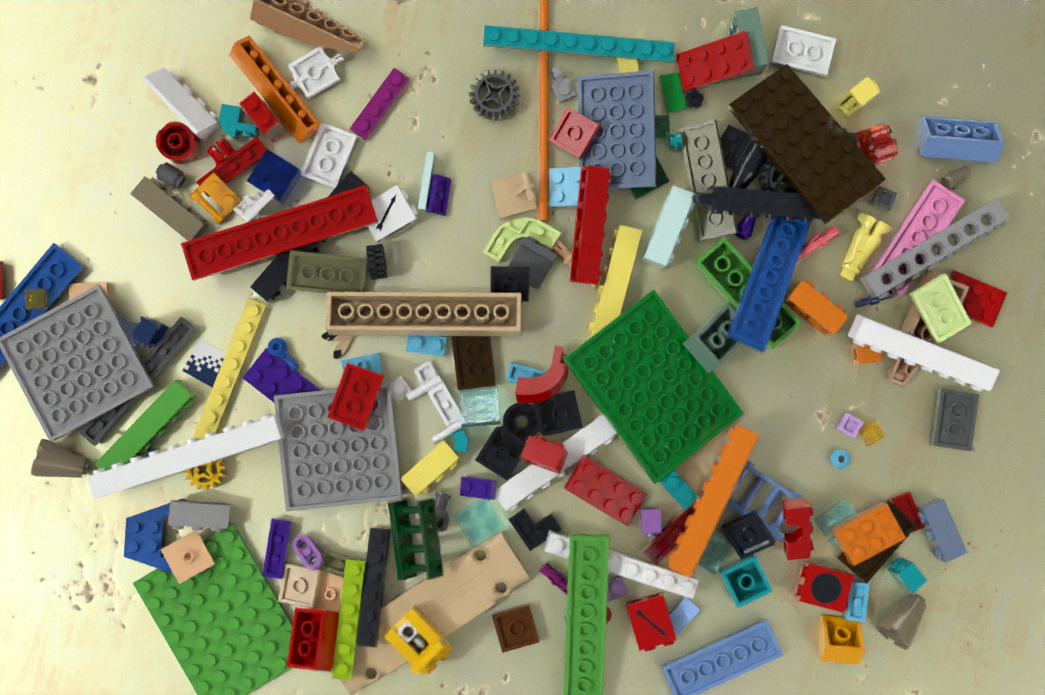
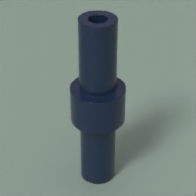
(872, 301)

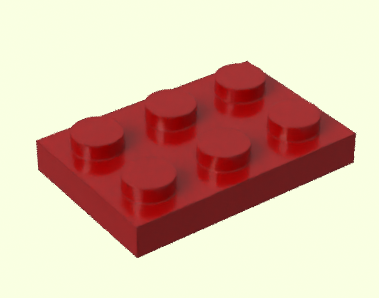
(981, 301)
(355, 396)

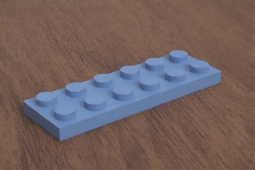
(722, 660)

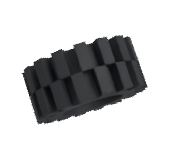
(376, 261)

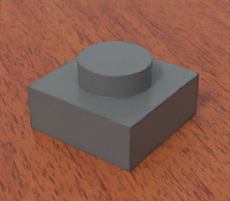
(884, 198)

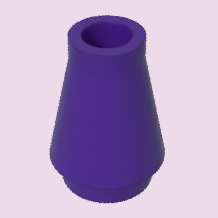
(745, 227)

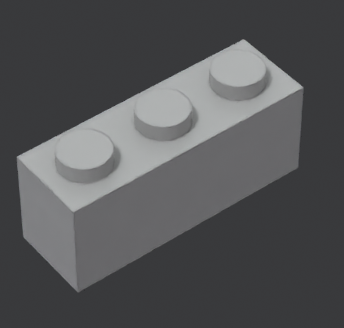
(199, 515)

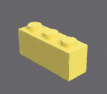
(858, 96)
(430, 468)

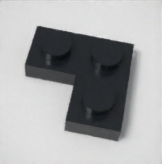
(533, 533)

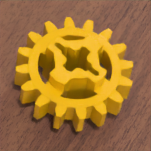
(211, 474)

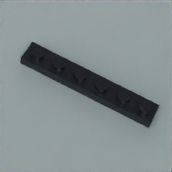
(373, 587)

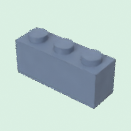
(941, 530)

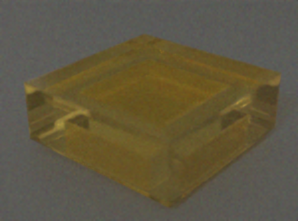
(35, 299)
(871, 433)

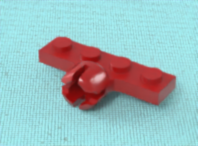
(233, 162)

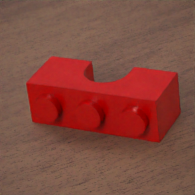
(798, 543)

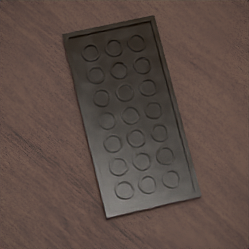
(806, 143)

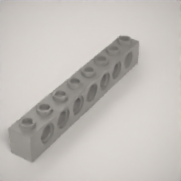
(991, 210)

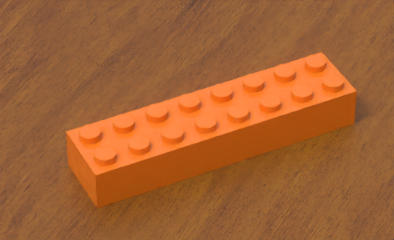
(714, 500)

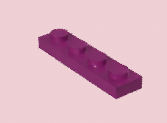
(379, 104)

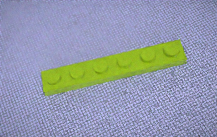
(348, 619)

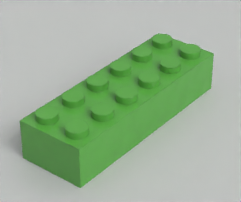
(728, 275)

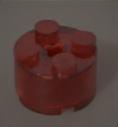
(877, 143)

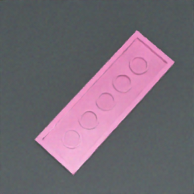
(929, 215)

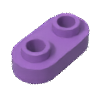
(309, 553)

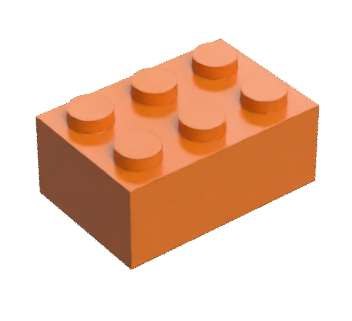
(815, 308)
(867, 533)

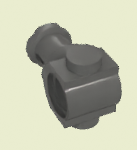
(442, 517)

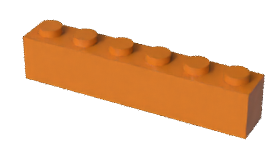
(274, 89)

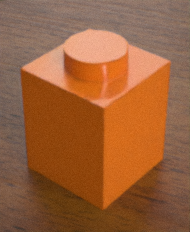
(865, 354)

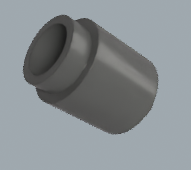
(170, 175)

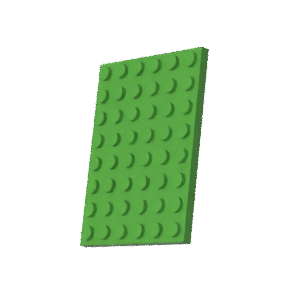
(221, 621)

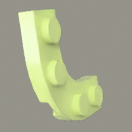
(517, 229)

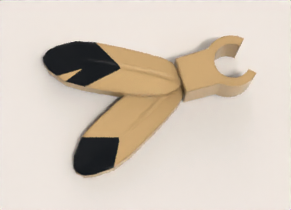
(344, 342)

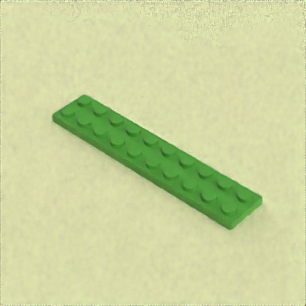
(586, 614)

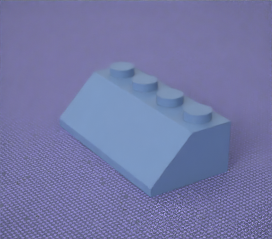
(960, 139)

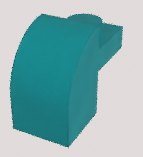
(231, 123)

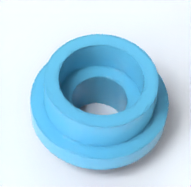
(834, 458)

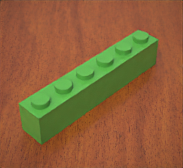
(149, 425)

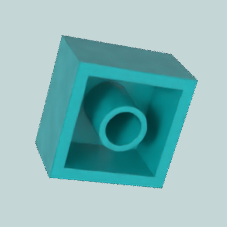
(744, 580)

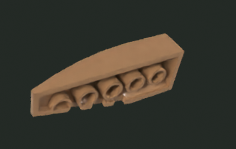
(305, 24)
(899, 371)

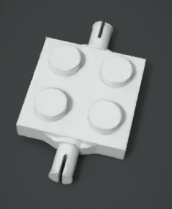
(314, 72)

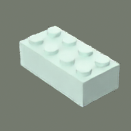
(667, 228)

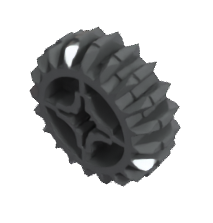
(486, 81)

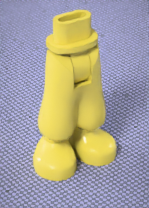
(863, 245)

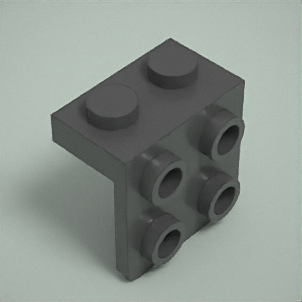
(536, 257)

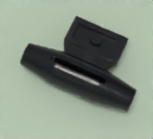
(743, 155)

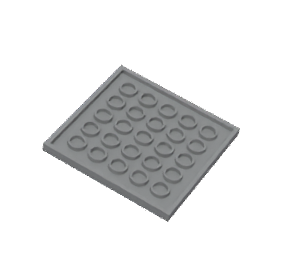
(75, 363)
(333, 462)

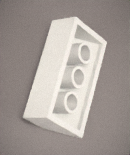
(182, 103)

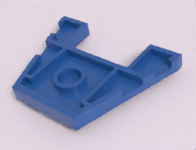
(146, 537)

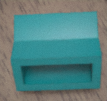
(461, 441)

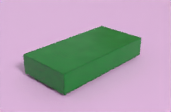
(672, 93)

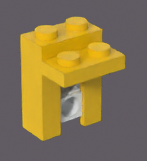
(426, 659)

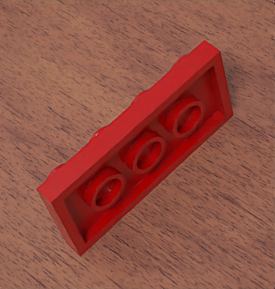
(715, 61)
(605, 490)

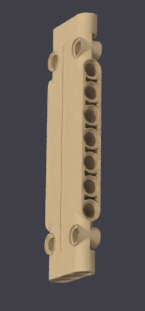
(444, 601)

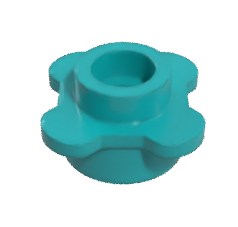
(675, 140)

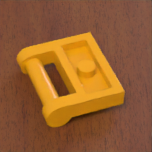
(220, 193)

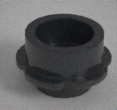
(689, 99)

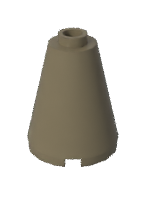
(57, 461)
(903, 621)

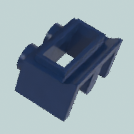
(148, 332)

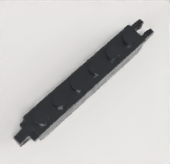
(755, 203)

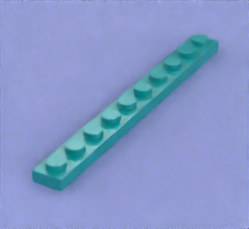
(578, 44)

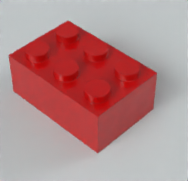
(313, 639)

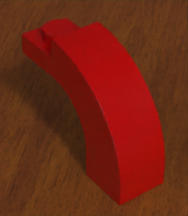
(546, 386)

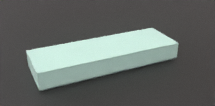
(426, 181)

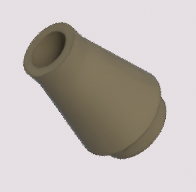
(954, 178)

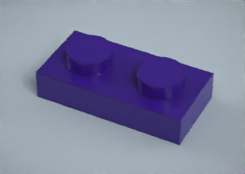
(438, 195)
(478, 488)

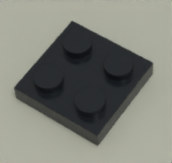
(510, 280)
(748, 534)

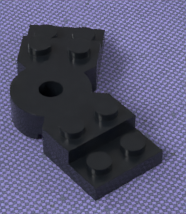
(507, 442)

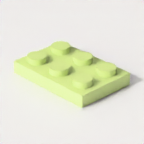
(940, 308)

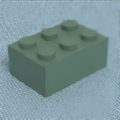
(749, 21)
(710, 341)

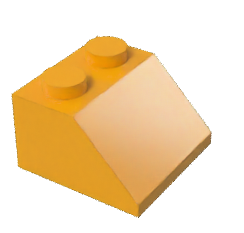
(840, 640)

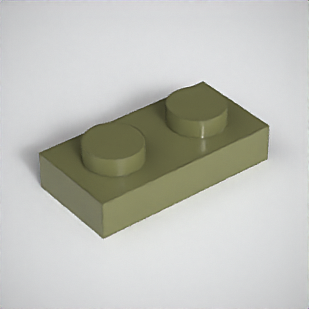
(335, 562)

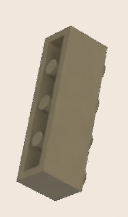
(168, 209)

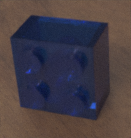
(274, 175)

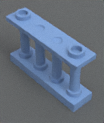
(742, 507)

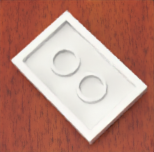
(803, 50)
(328, 155)

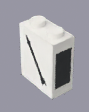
(392, 214)

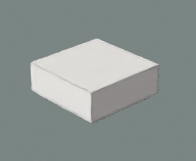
(425, 372)

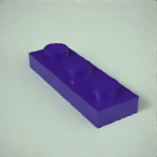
(276, 548)

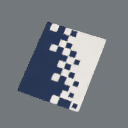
(204, 363)

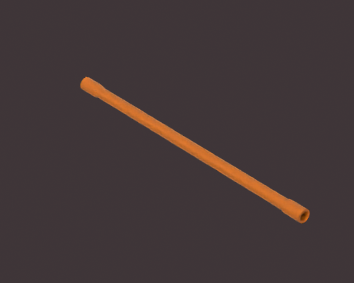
(543, 206)

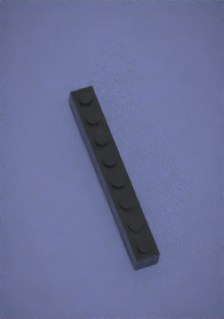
(274, 277)

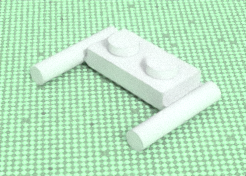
(444, 404)

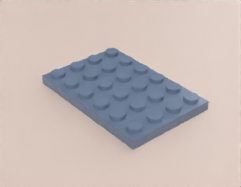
(627, 134)

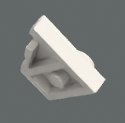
(251, 204)

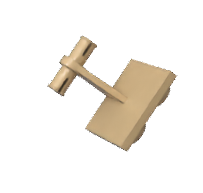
(513, 195)

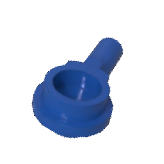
(278, 348)

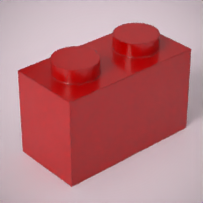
(544, 454)

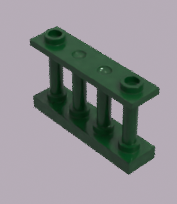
(403, 543)

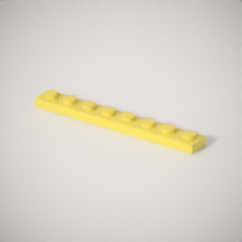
(230, 369)

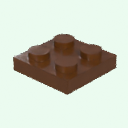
(515, 628)

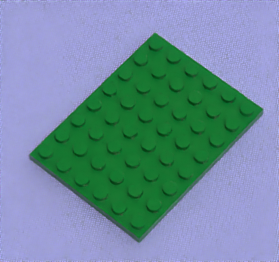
(652, 387)

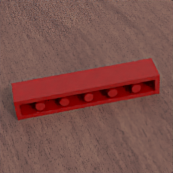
(589, 225)

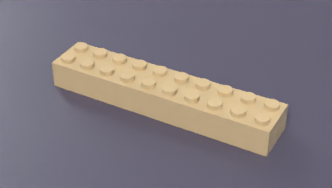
(423, 314)

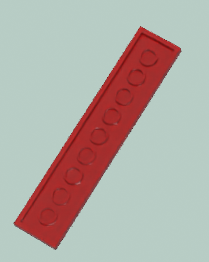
(279, 232)

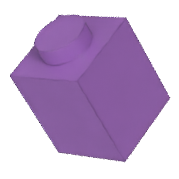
(650, 521)

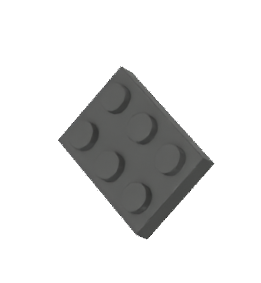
(955, 419)

